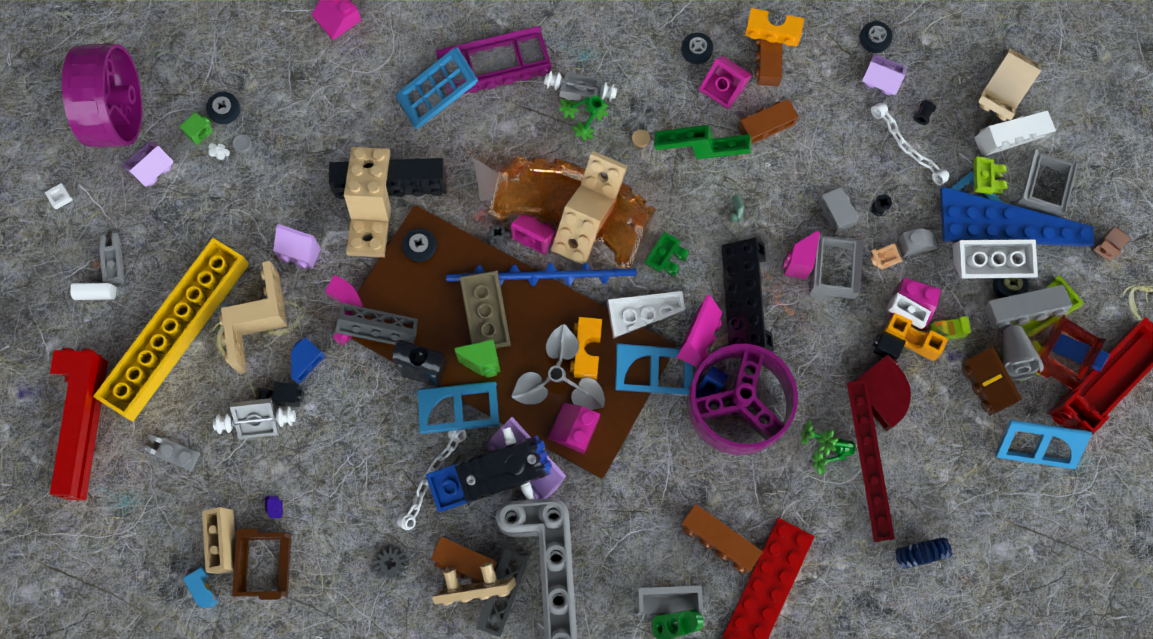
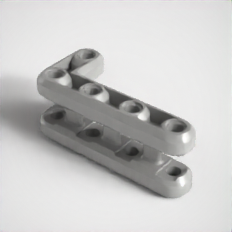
(553, 540)

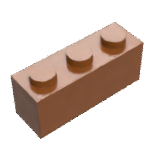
(769, 63)
(769, 121)
(464, 560)

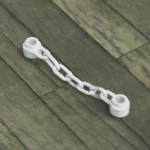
(879, 111)
(405, 517)

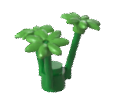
(593, 105)
(840, 446)

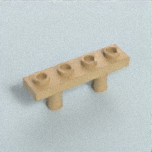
(482, 590)

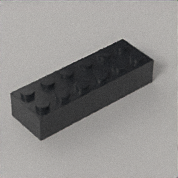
(403, 177)

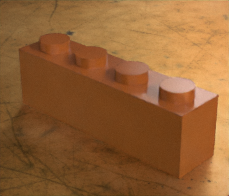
(721, 539)

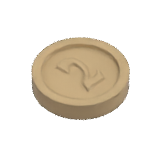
(640, 138)

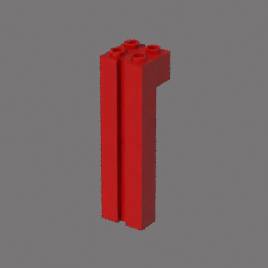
(1102, 391)
(74, 457)

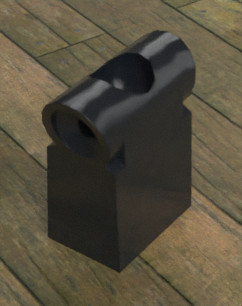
(419, 363)

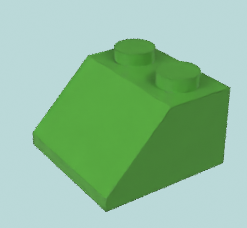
(479, 358)

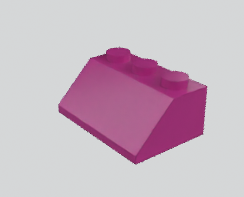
(701, 333)

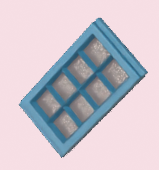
(436, 88)

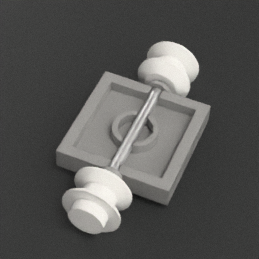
(579, 86)
(254, 419)

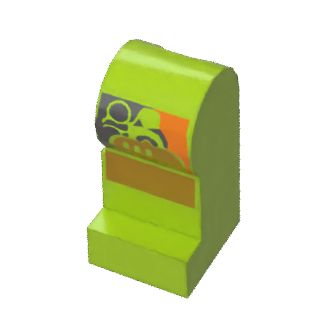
(952, 328)

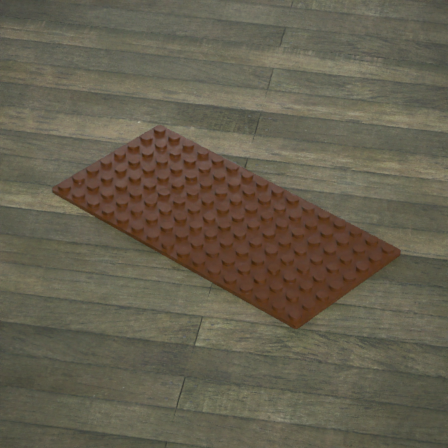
(531, 314)

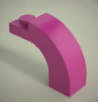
(344, 293)

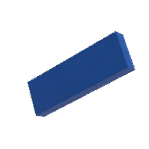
(1077, 351)

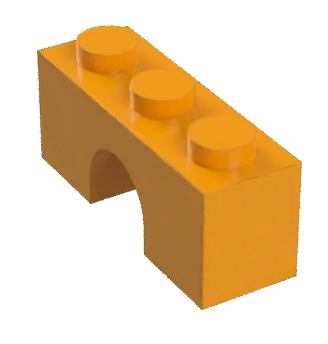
(760, 28)
(587, 331)
(924, 343)

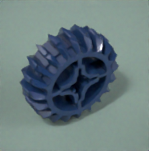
(923, 553)

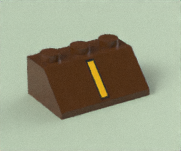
(991, 381)

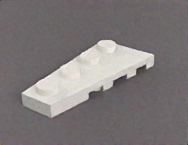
(639, 311)

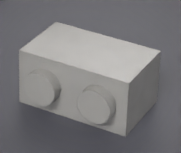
(838, 210)

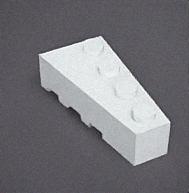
(1014, 132)

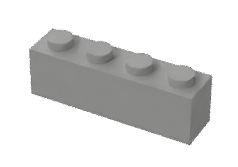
(1028, 306)

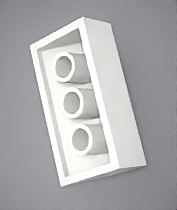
(995, 258)

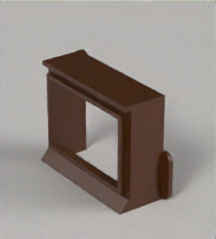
(241, 564)

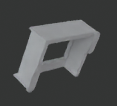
(1039, 205)
(824, 291)
(668, 599)

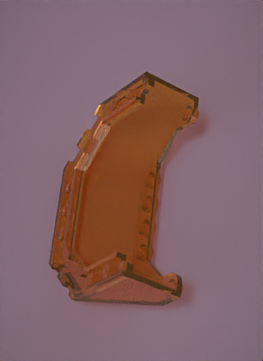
(547, 187)

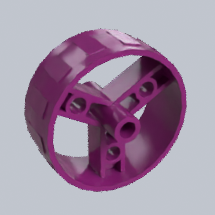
(102, 95)
(741, 397)

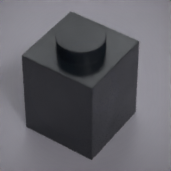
(889, 345)
(287, 394)

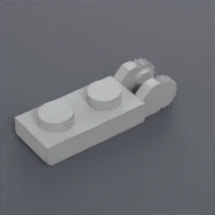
(111, 260)
(173, 453)

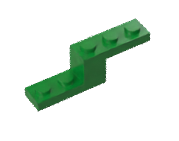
(702, 142)

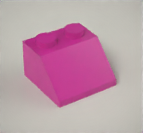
(336, 16)
(725, 81)
(533, 233)
(802, 257)
(921, 294)
(574, 427)

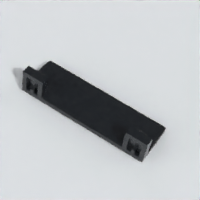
(744, 293)

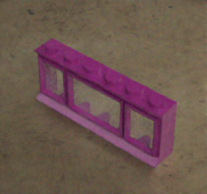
(505, 58)

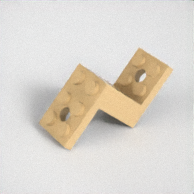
(1009, 84)
(368, 201)
(589, 208)
(252, 318)

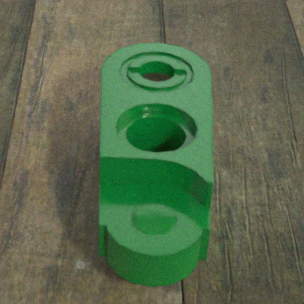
(677, 624)

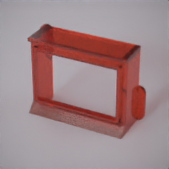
(1059, 371)

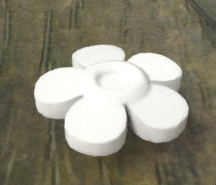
(218, 151)

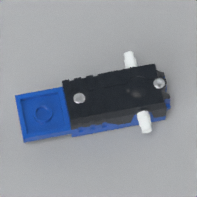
(491, 473)

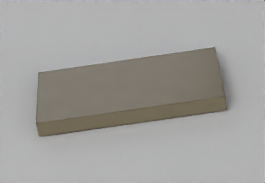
(485, 309)

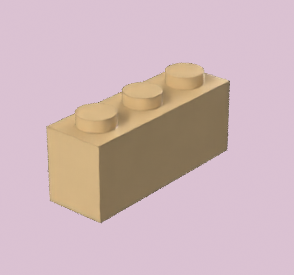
(219, 540)

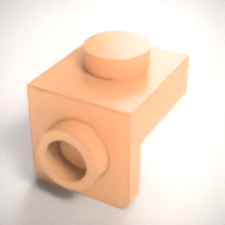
(886, 256)

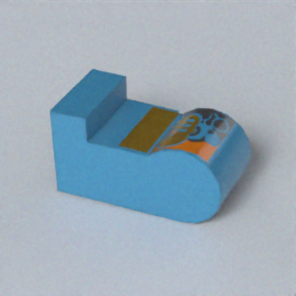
(200, 588)

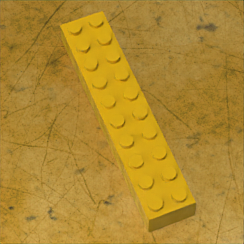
(172, 330)

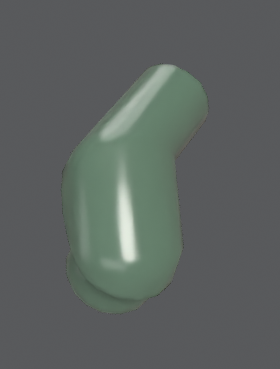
(739, 209)

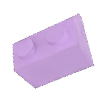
(884, 75)
(148, 163)
(296, 247)

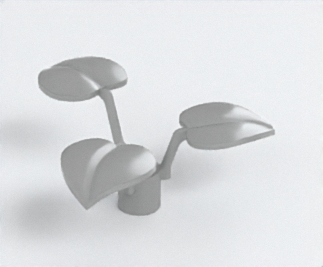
(559, 345)

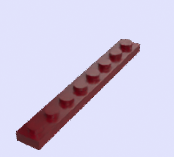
(870, 461)

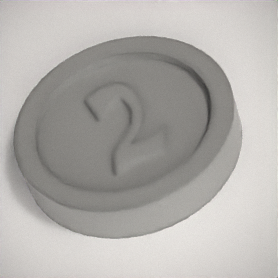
(242, 143)

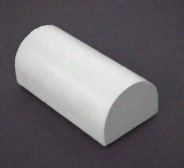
(93, 291)
(909, 309)

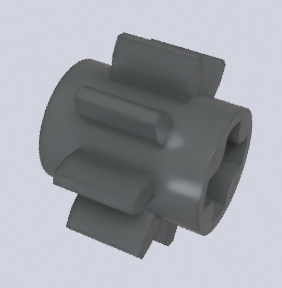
(498, 240)

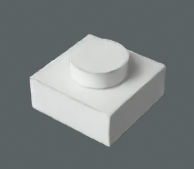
(58, 196)

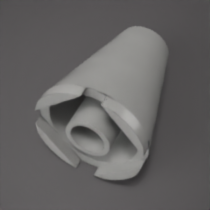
(1019, 354)

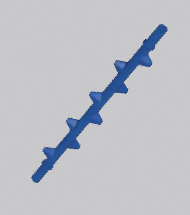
(551, 273)

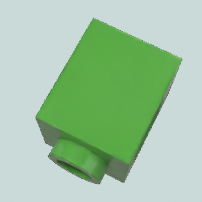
(196, 128)

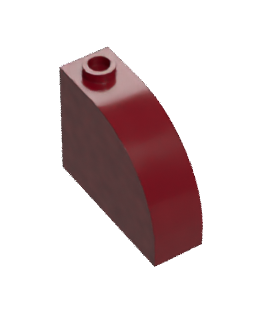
(888, 392)

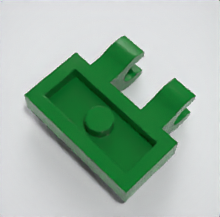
(663, 251)

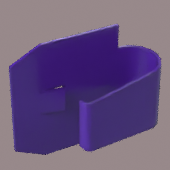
(272, 505)

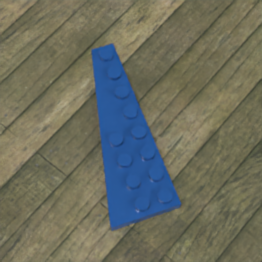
(980, 218)

